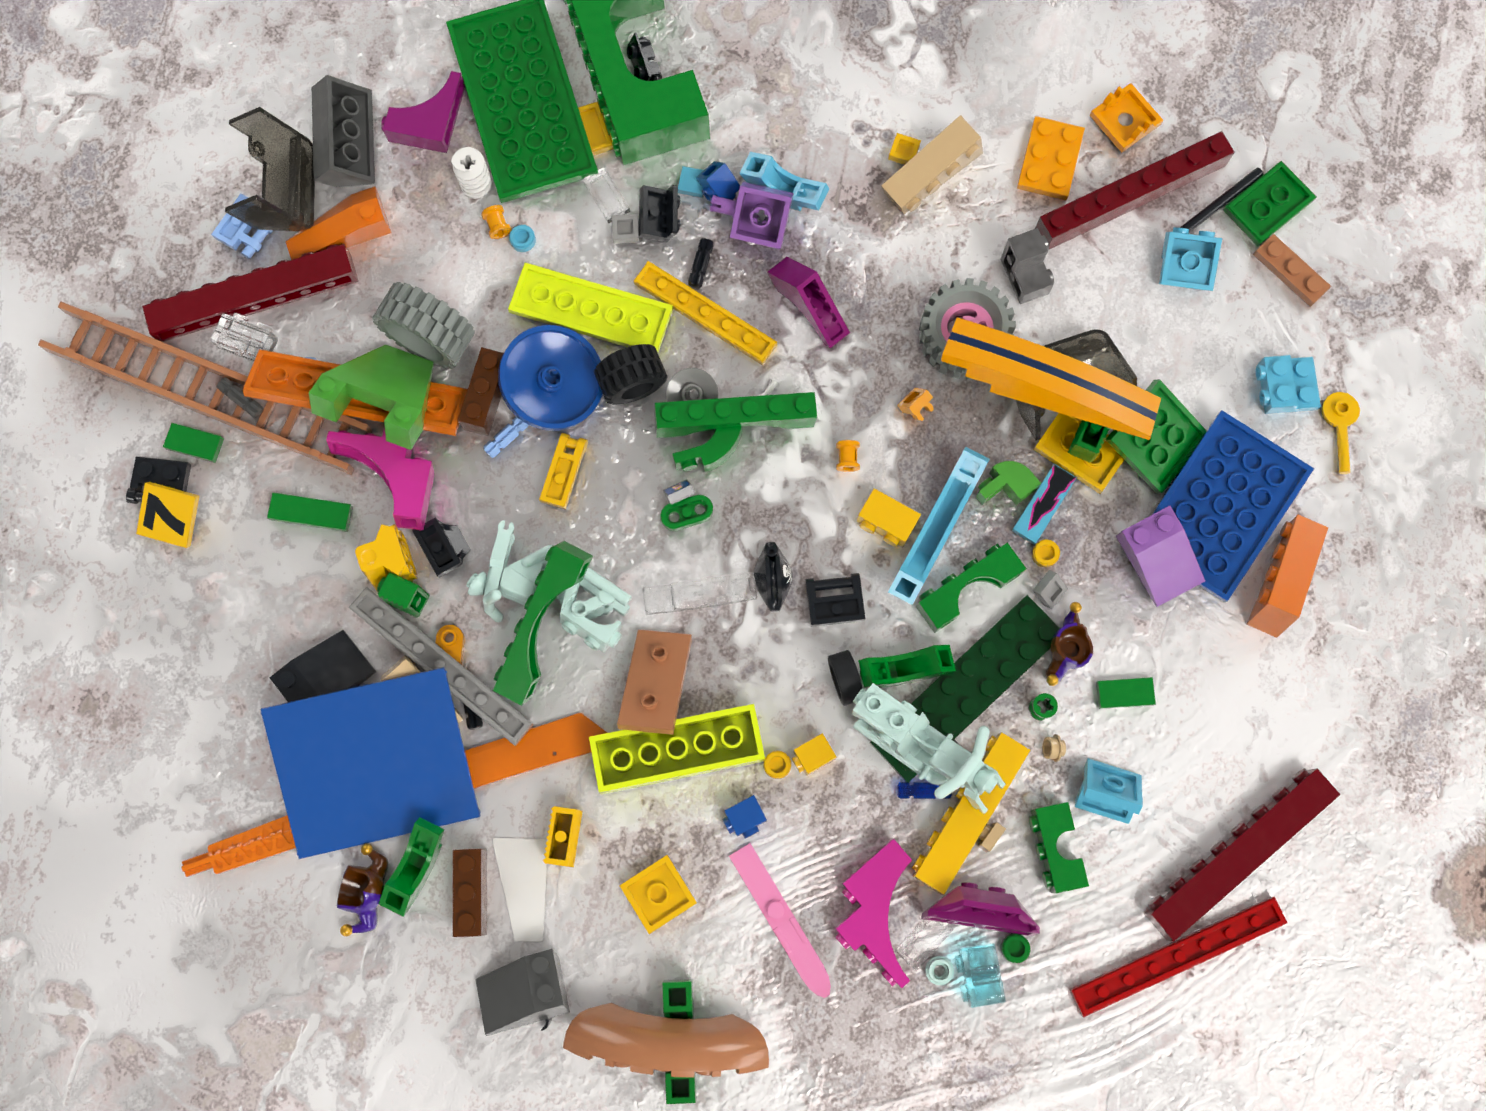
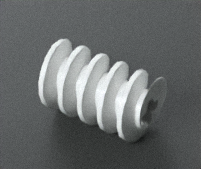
(471, 172)

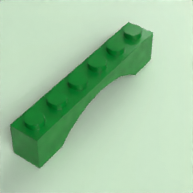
(694, 416)
(521, 669)

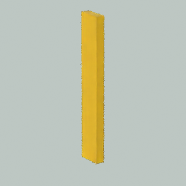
(705, 313)

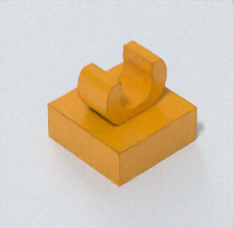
(915, 402)

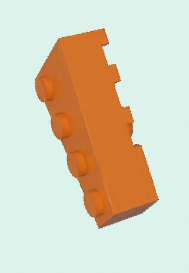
(1288, 576)

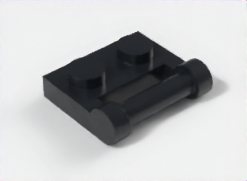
(159, 471)
(837, 608)

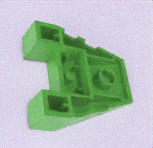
(384, 380)

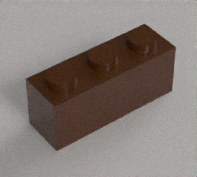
(482, 394)
(469, 892)

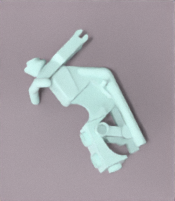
(518, 583)
(923, 748)

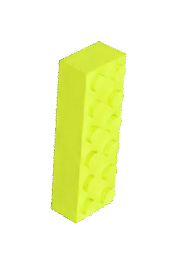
(697, 747)

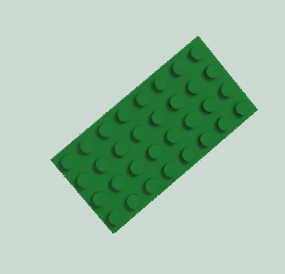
(521, 99)

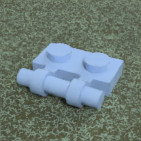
(234, 232)

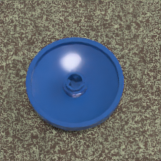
(550, 377)

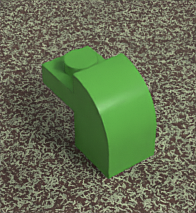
(1010, 477)

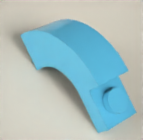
(764, 171)

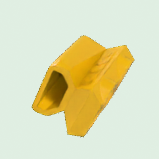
(386, 555)

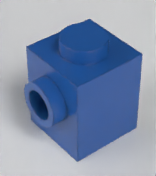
(718, 181)
(744, 817)

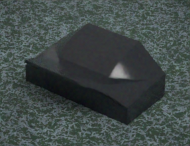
(442, 545)

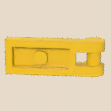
(563, 471)

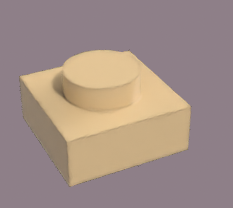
(990, 836)

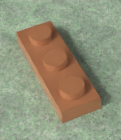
(1292, 270)

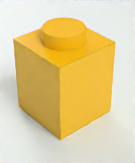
(813, 755)

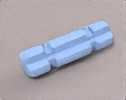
(504, 437)

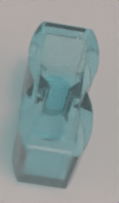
(981, 975)

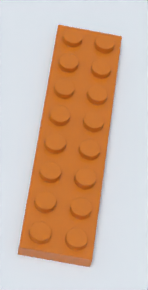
(290, 379)

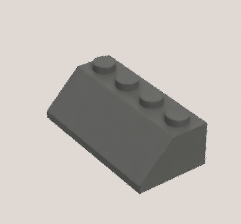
(342, 133)

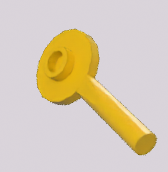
(1341, 412)

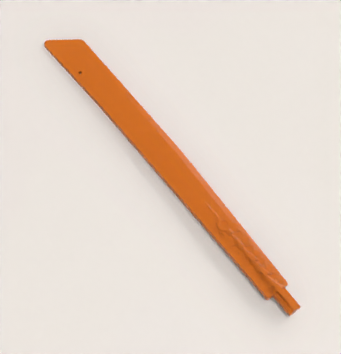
(486, 764)

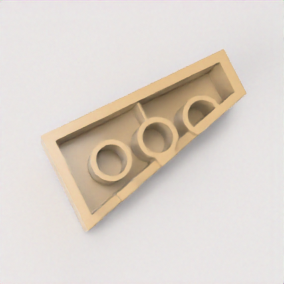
(934, 165)

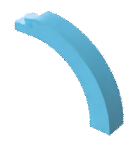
(938, 526)

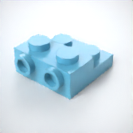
(1190, 259)
(1288, 384)

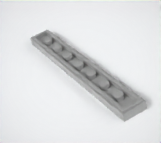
(431, 656)

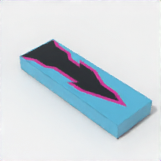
(1044, 504)

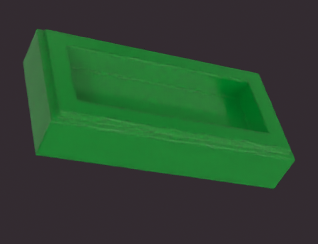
(193, 442)
(1125, 693)

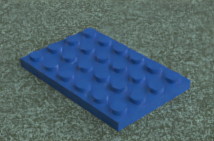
(1232, 499)

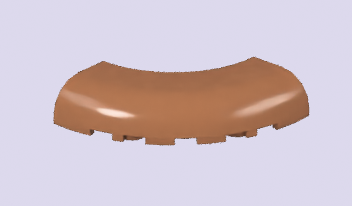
(667, 1043)

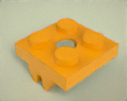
(1133, 103)

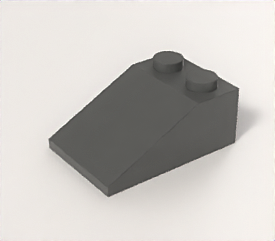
(522, 993)

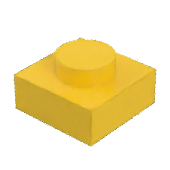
(904, 149)

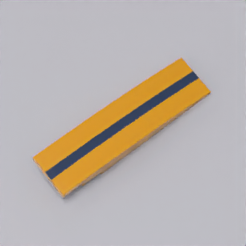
(1050, 379)

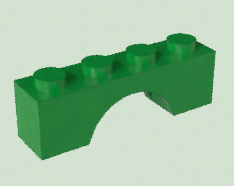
(997, 568)
(679, 1004)

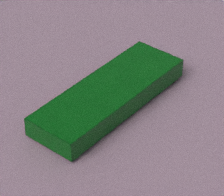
(310, 512)

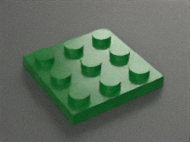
(1170, 445)

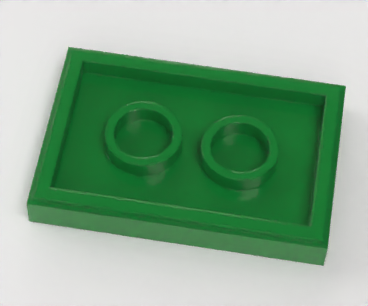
(1269, 203)

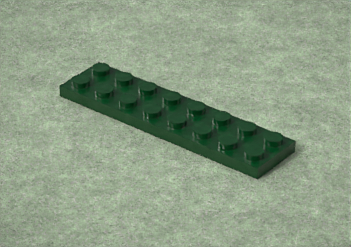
(983, 674)

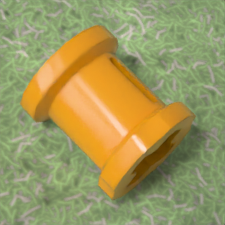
(496, 222)
(847, 456)

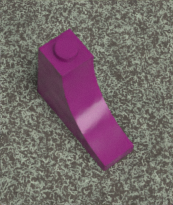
(428, 123)
(811, 297)

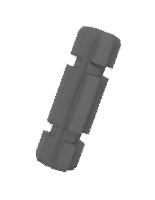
(236, 395)

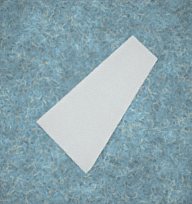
(523, 884)

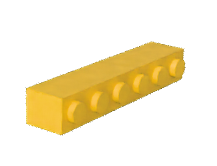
(965, 823)

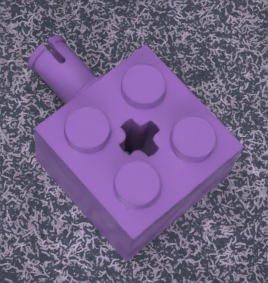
(746, 222)

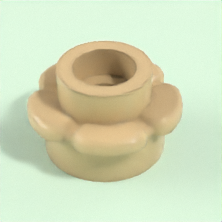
(1054, 748)

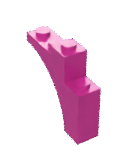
(406, 477)
(868, 924)

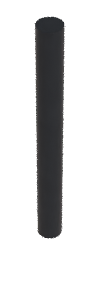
(1223, 199)

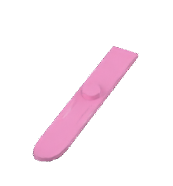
(781, 920)

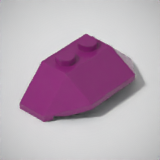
(983, 909)

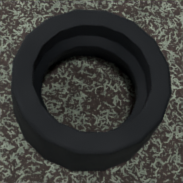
(845, 676)

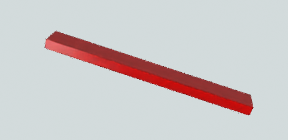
(1178, 956)

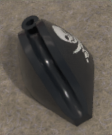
(773, 576)

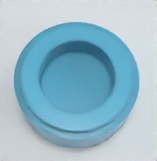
(522, 238)

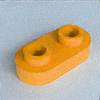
(454, 648)

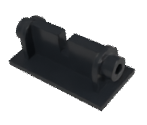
(639, 52)

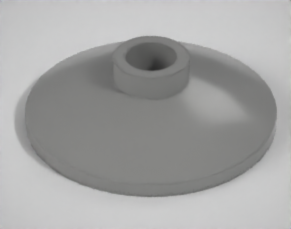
(691, 379)

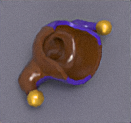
(1069, 647)
(362, 891)

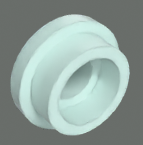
(948, 970)

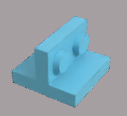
(1110, 791)

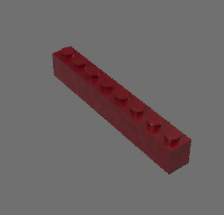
(1135, 190)
(250, 292)
(1241, 854)

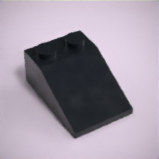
(323, 669)

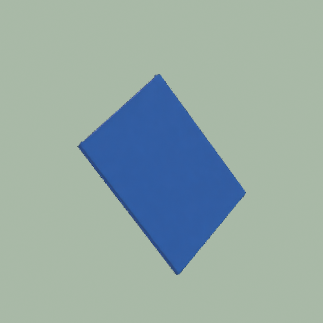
(370, 762)

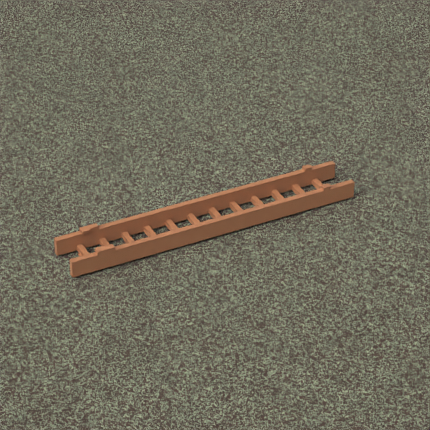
(204, 366)

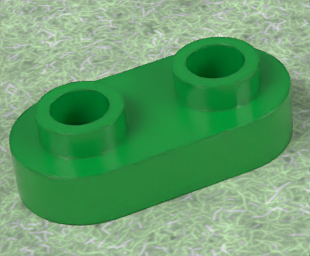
(686, 511)

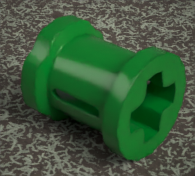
(1051, 704)

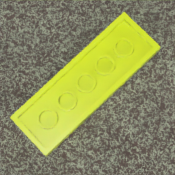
(589, 308)

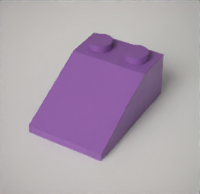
(1161, 556)

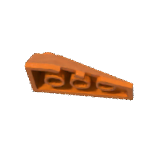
(348, 223)

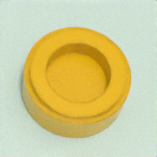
(1045, 553)
(777, 764)

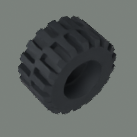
(630, 374)

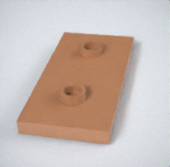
(655, 682)

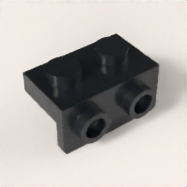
(658, 213)

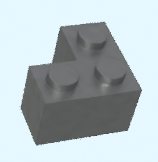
(1025, 265)

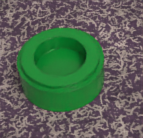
(1015, 948)

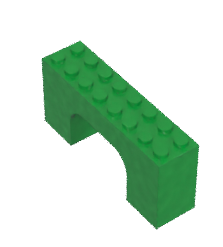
(638, 114)

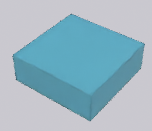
(688, 183)

